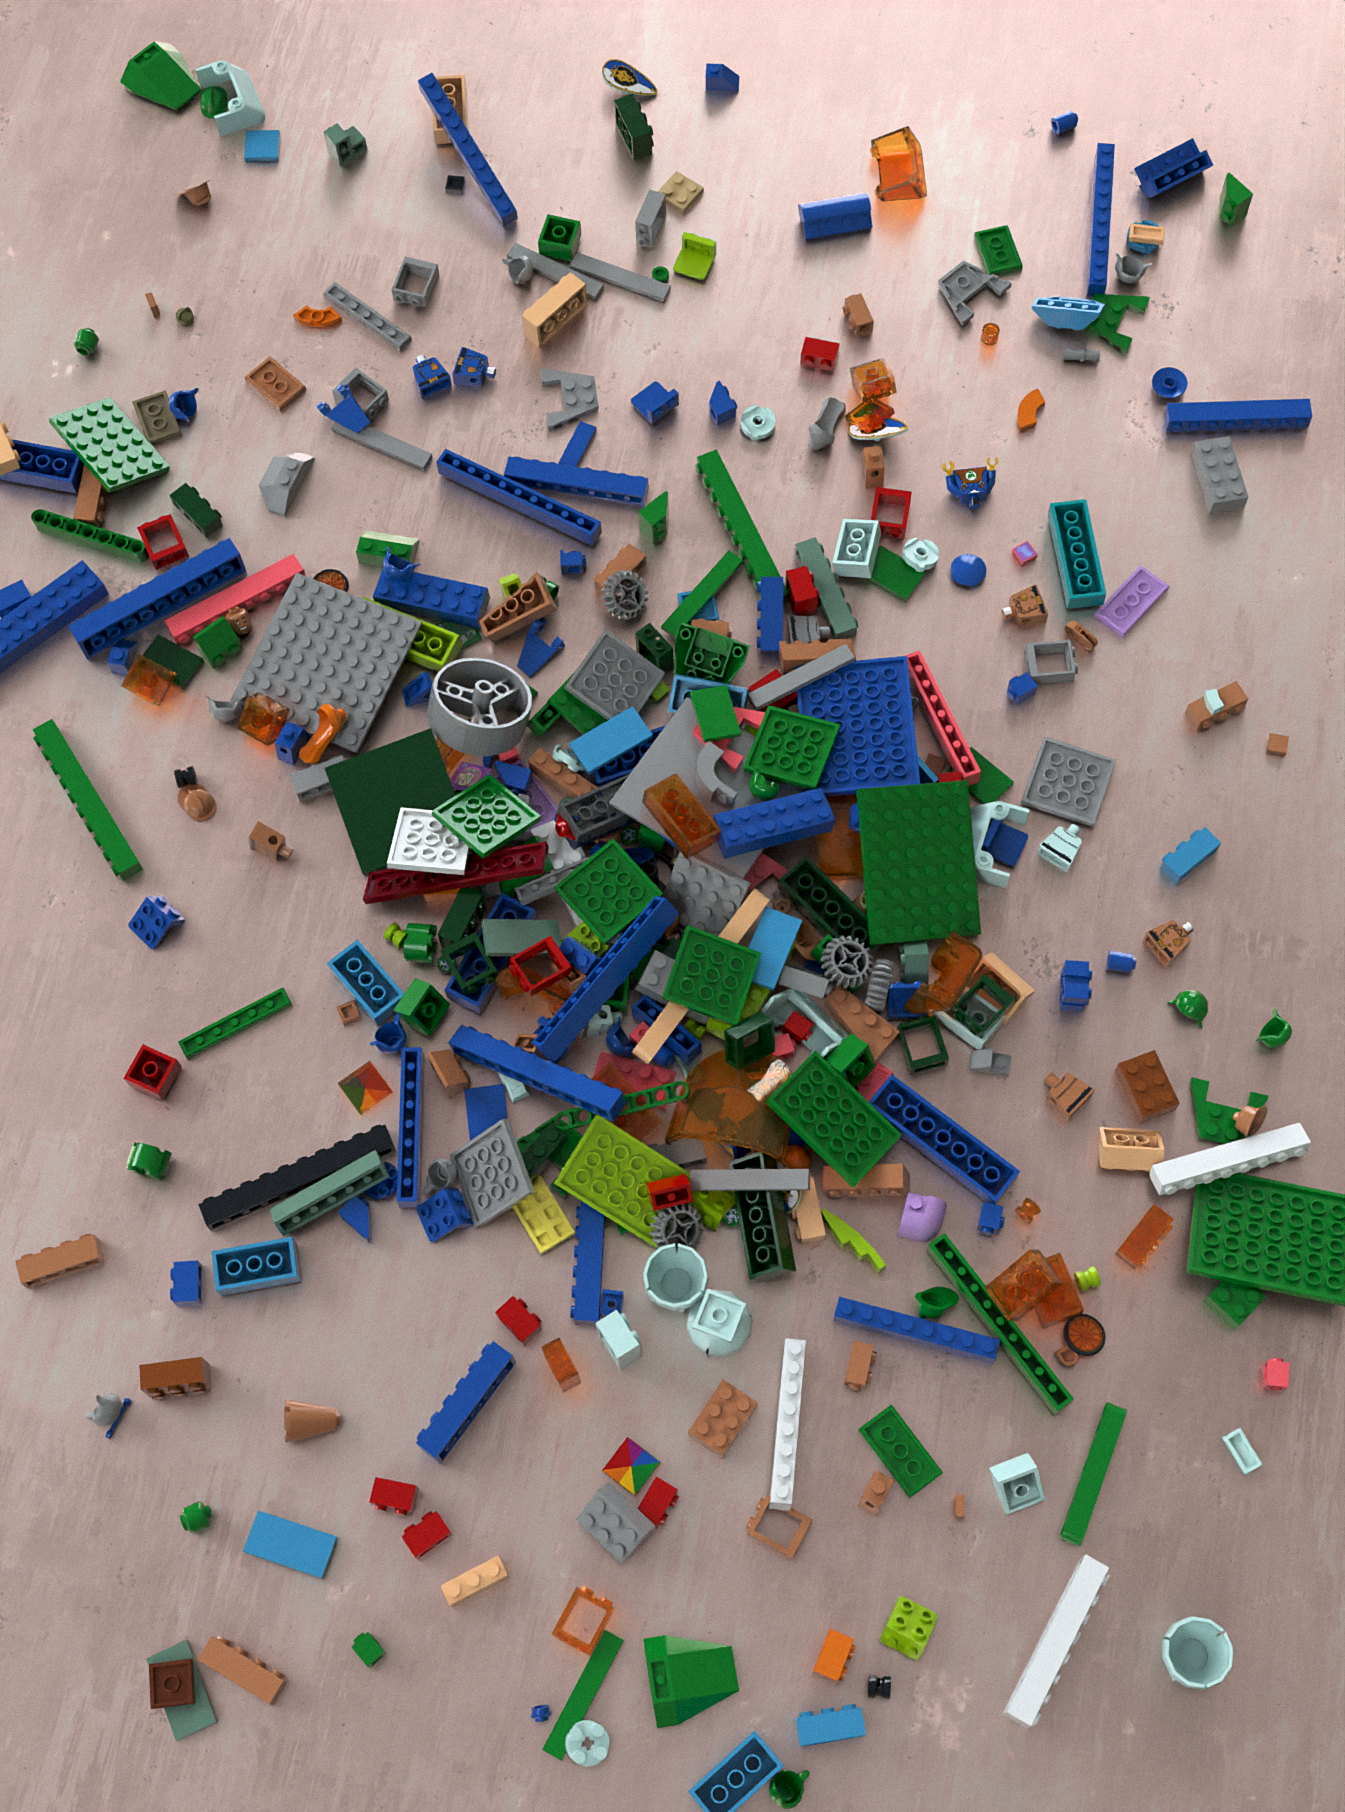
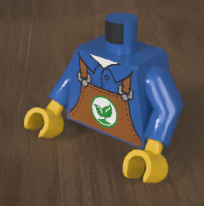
(970, 484)

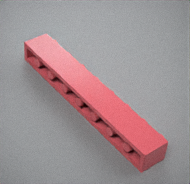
(244, 594)
(941, 719)

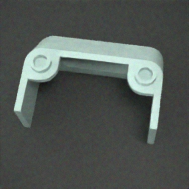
(244, 109)
(980, 818)
(826, 1031)

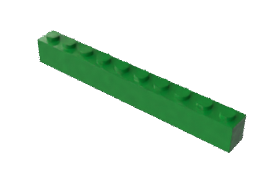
(737, 519)
(87, 799)
(1010, 1336)

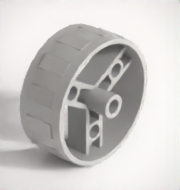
(494, 689)

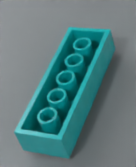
(1076, 554)

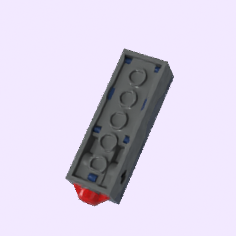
(591, 816)

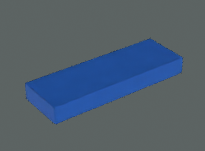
(578, 444)

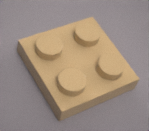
(681, 192)

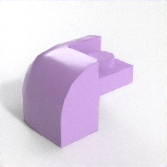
(921, 1217)

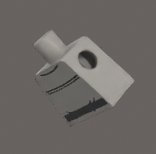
(805, 629)

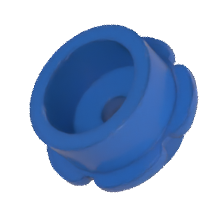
(540, 1713)

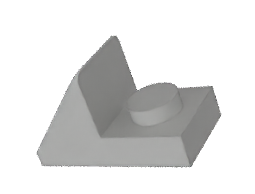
(989, 1062)

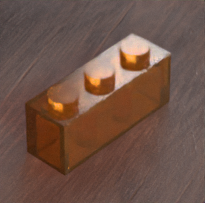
(1145, 1237)

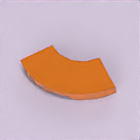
(317, 318)
(1027, 409)

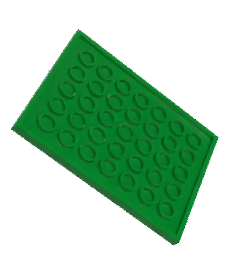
(918, 861)
(1270, 1237)

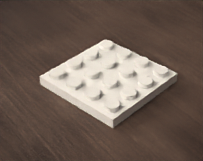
(426, 845)

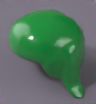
(761, 788)
(1192, 1004)
(1275, 1032)
(787, 1788)

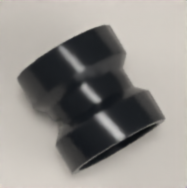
(185, 777)
(879, 1686)

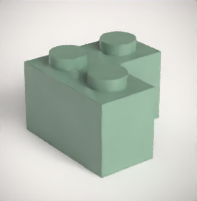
(344, 144)
(915, 961)

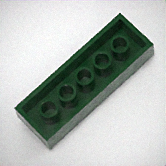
(825, 903)
(763, 1225)

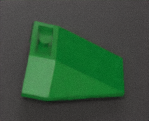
(161, 76)
(707, 654)
(687, 1677)

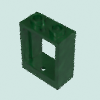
(656, 651)
(462, 947)
(996, 993)
(741, 1057)
(928, 1062)

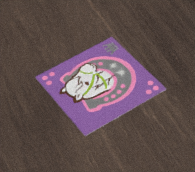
(467, 775)

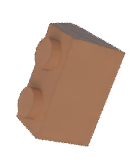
(449, 1072)

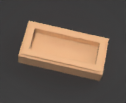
(1146, 234)

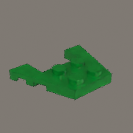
(1111, 316)
(1215, 1120)
(562, 1157)

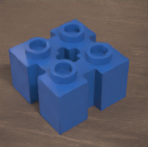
(1075, 985)

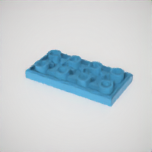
(610, 740)
(774, 941)
(290, 1544)

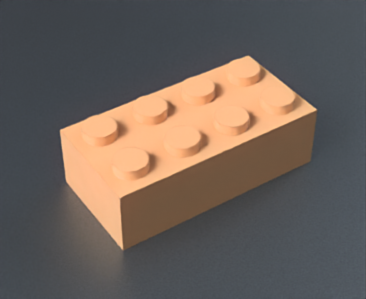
(456, 91)
(554, 309)

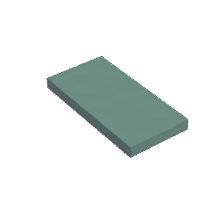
(513, 936)
(193, 1717)

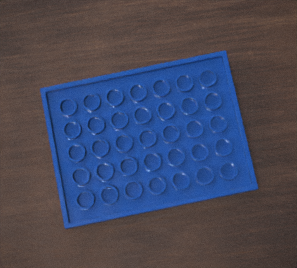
(875, 725)

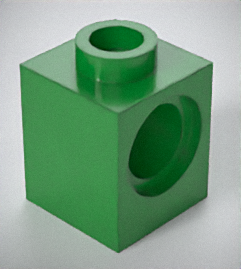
(368, 1649)

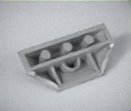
(284, 480)

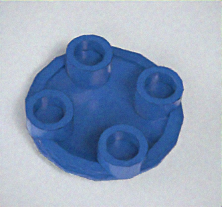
(968, 570)
(385, 1187)

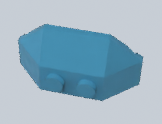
(1067, 312)

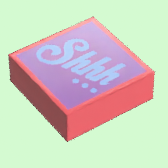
(1024, 553)

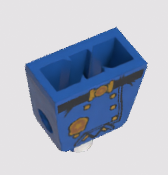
(472, 368)
(430, 376)

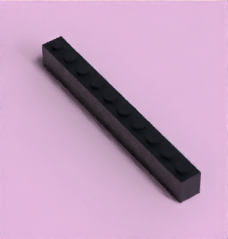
(292, 1178)

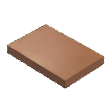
(275, 383)

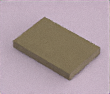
(156, 418)

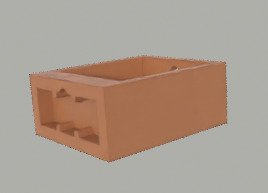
(797, 1539)

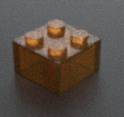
(873, 380)
(148, 679)
(263, 718)

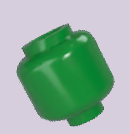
(86, 341)
(196, 1517)

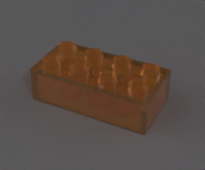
(681, 816)
(639, 1124)

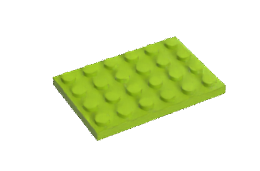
(612, 1173)

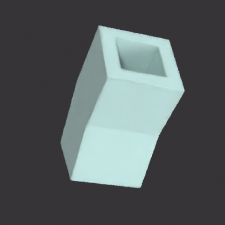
(1213, 701)

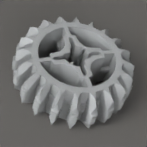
(635, 601)
(841, 948)
(879, 984)
(666, 1223)

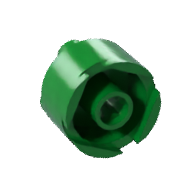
(420, 942)
(148, 1160)

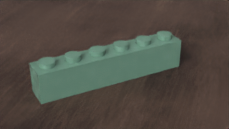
(831, 597)
(329, 1193)

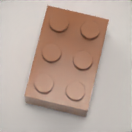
(722, 1419)

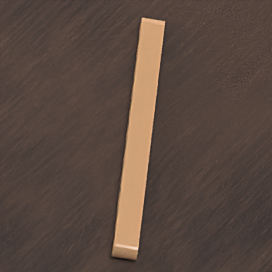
(673, 1013)

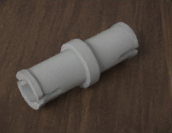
(1082, 355)

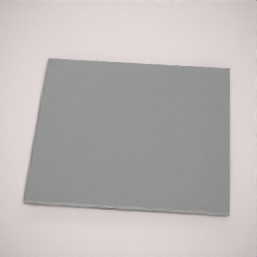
(330, 652)
(677, 752)

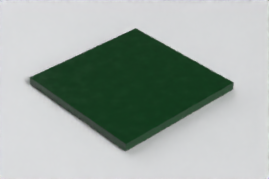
(380, 783)

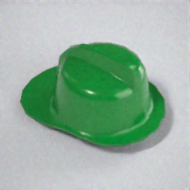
(213, 101)
(935, 1301)

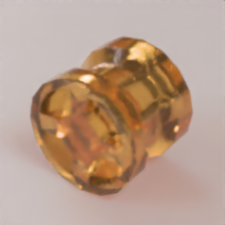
(990, 329)
(1028, 1210)

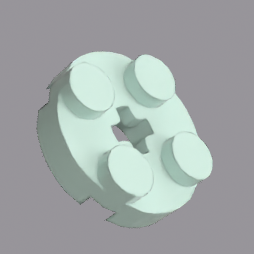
(760, 431)
(917, 561)
(567, 757)
(577, 1735)

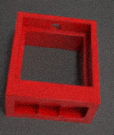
(892, 497)
(169, 555)
(556, 955)

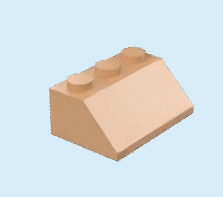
(1005, 978)
(1129, 1148)

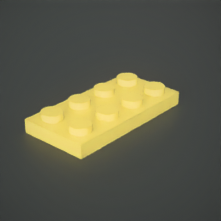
(543, 1218)

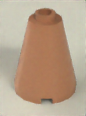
(308, 1420)

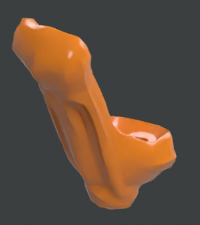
(330, 724)

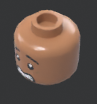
(239, 620)

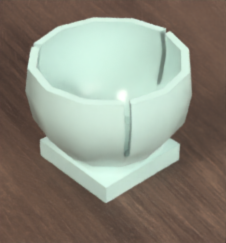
(675, 1277)
(719, 1323)
(1197, 1653)

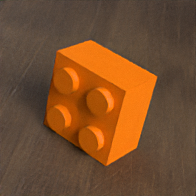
(833, 1656)

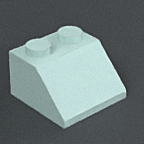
(1017, 1483)

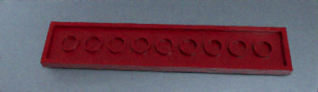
(496, 867)

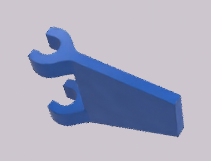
(346, 412)
(536, 651)

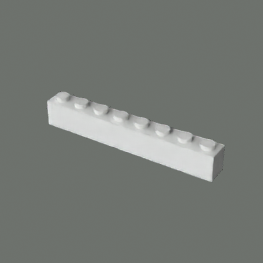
(1229, 1159)
(787, 1425)

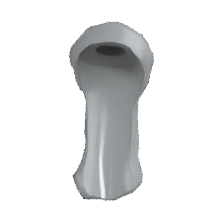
(822, 430)

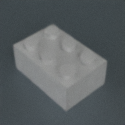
(615, 1522)

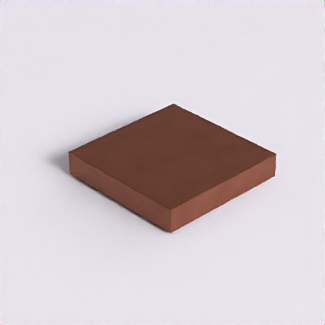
(171, 1683)

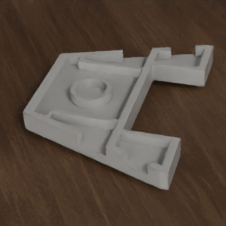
(965, 282)
(577, 393)

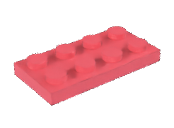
(638, 1074)

